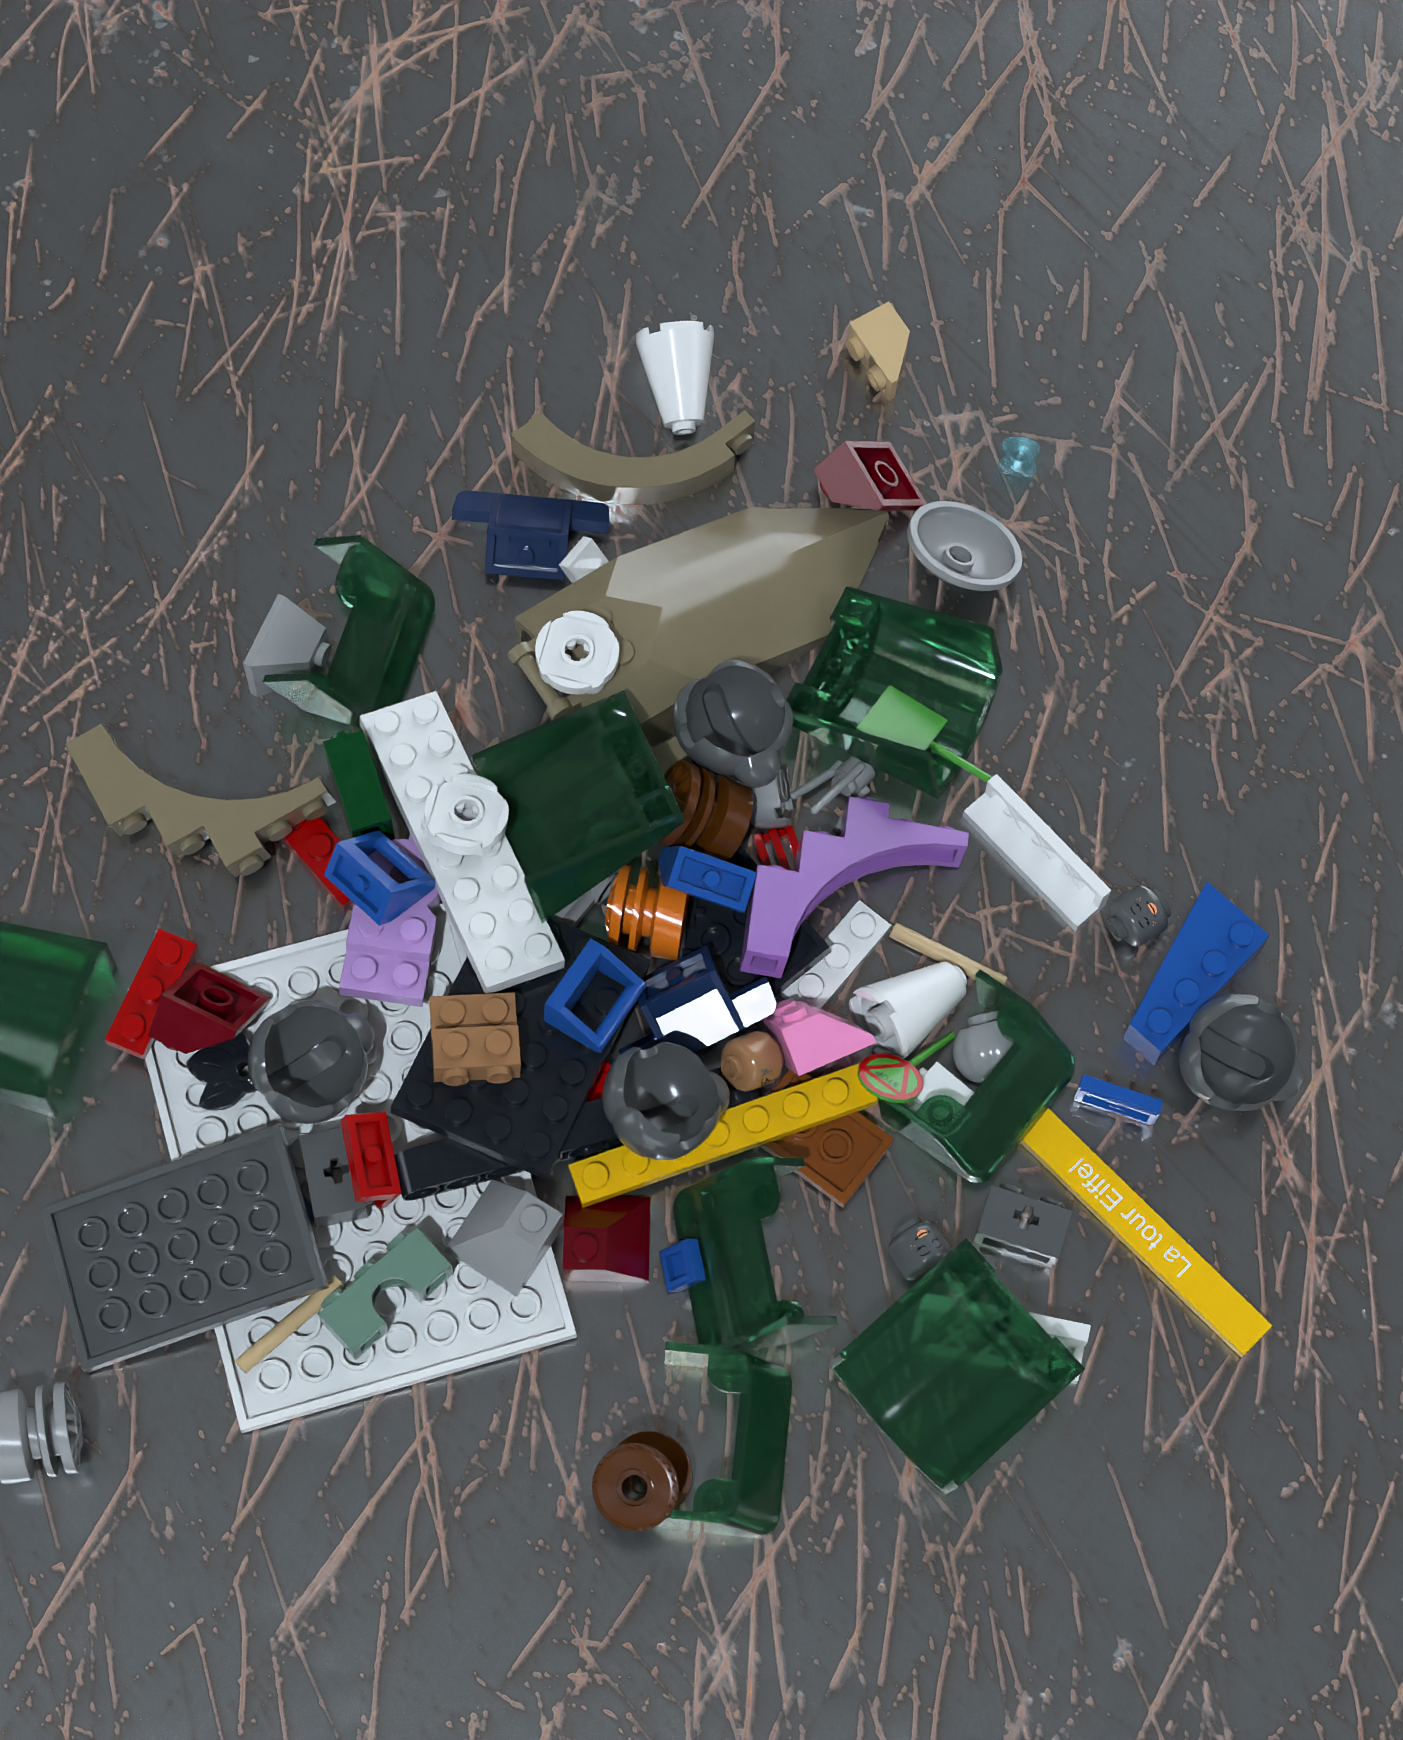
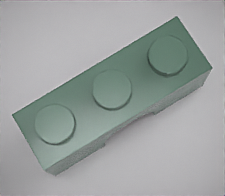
(409, 1264)

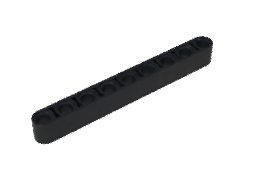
(452, 1165)

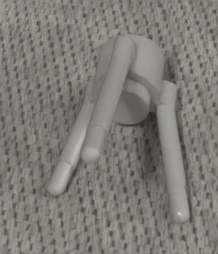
(848, 779)

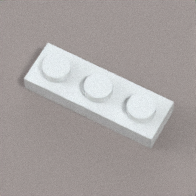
(850, 946)

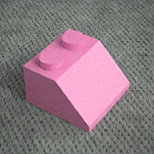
(813, 1035)

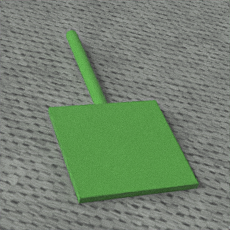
(911, 723)

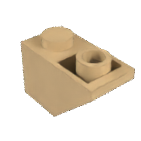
(881, 345)

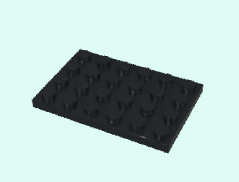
(532, 1114)

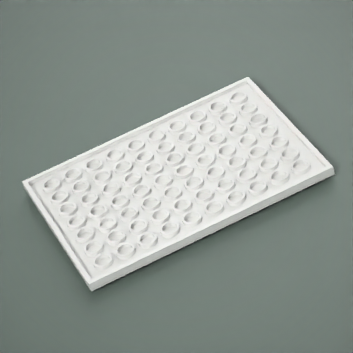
(460, 1322)

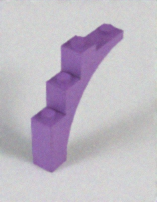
(825, 863)

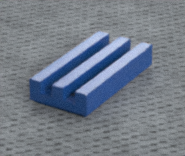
(1118, 1100)

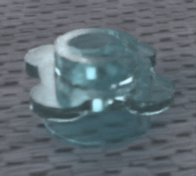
(1024, 447)

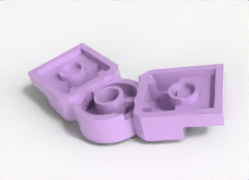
(392, 958)

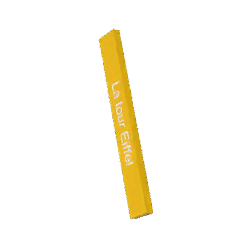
(1146, 1234)

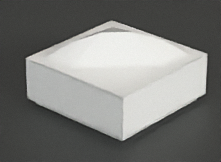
(583, 559)

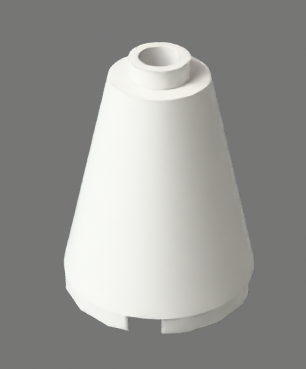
(678, 371)
(907, 1006)

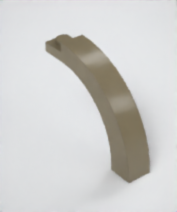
(625, 478)

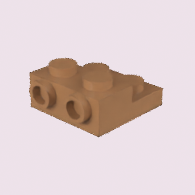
(474, 1038)

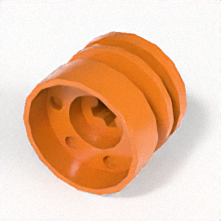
(646, 913)

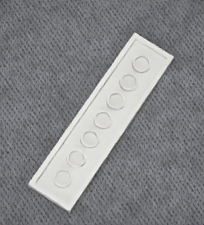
(480, 893)

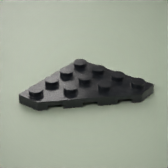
(724, 935)

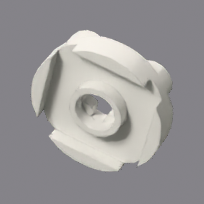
(580, 676)
(461, 836)

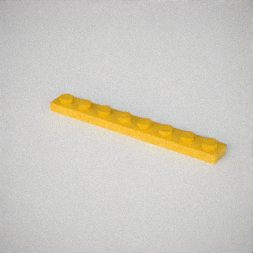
(736, 1132)

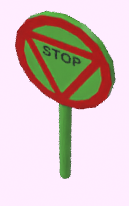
(894, 1077)

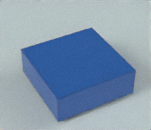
(682, 1265)

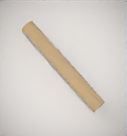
(941, 953)
(286, 1327)

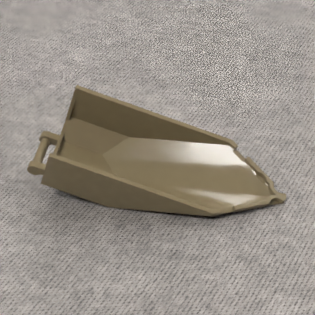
(724, 591)

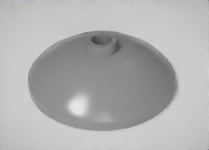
(964, 546)

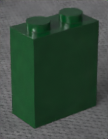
(357, 784)

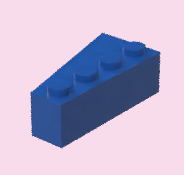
(1200, 965)

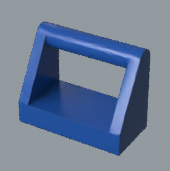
(706, 877)
(370, 885)
(560, 1003)

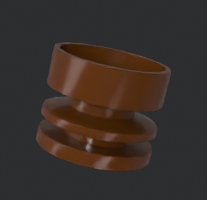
(713, 809)

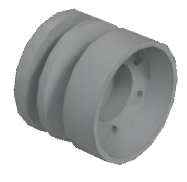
(39, 1433)

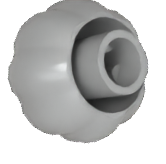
(979, 1047)

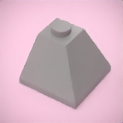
(285, 644)
(506, 1235)

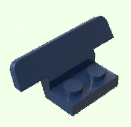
(529, 532)
(693, 1007)

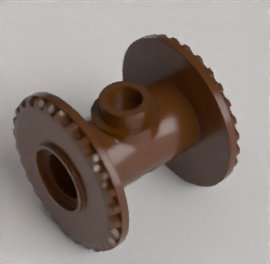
(625, 1498)

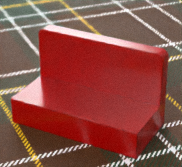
(371, 1158)

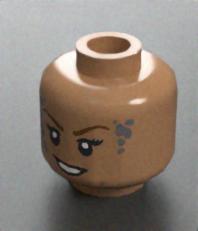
(753, 1059)

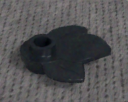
(221, 1073)

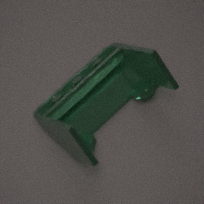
(378, 641)
(1007, 1104)
(738, 1298)
(752, 1499)

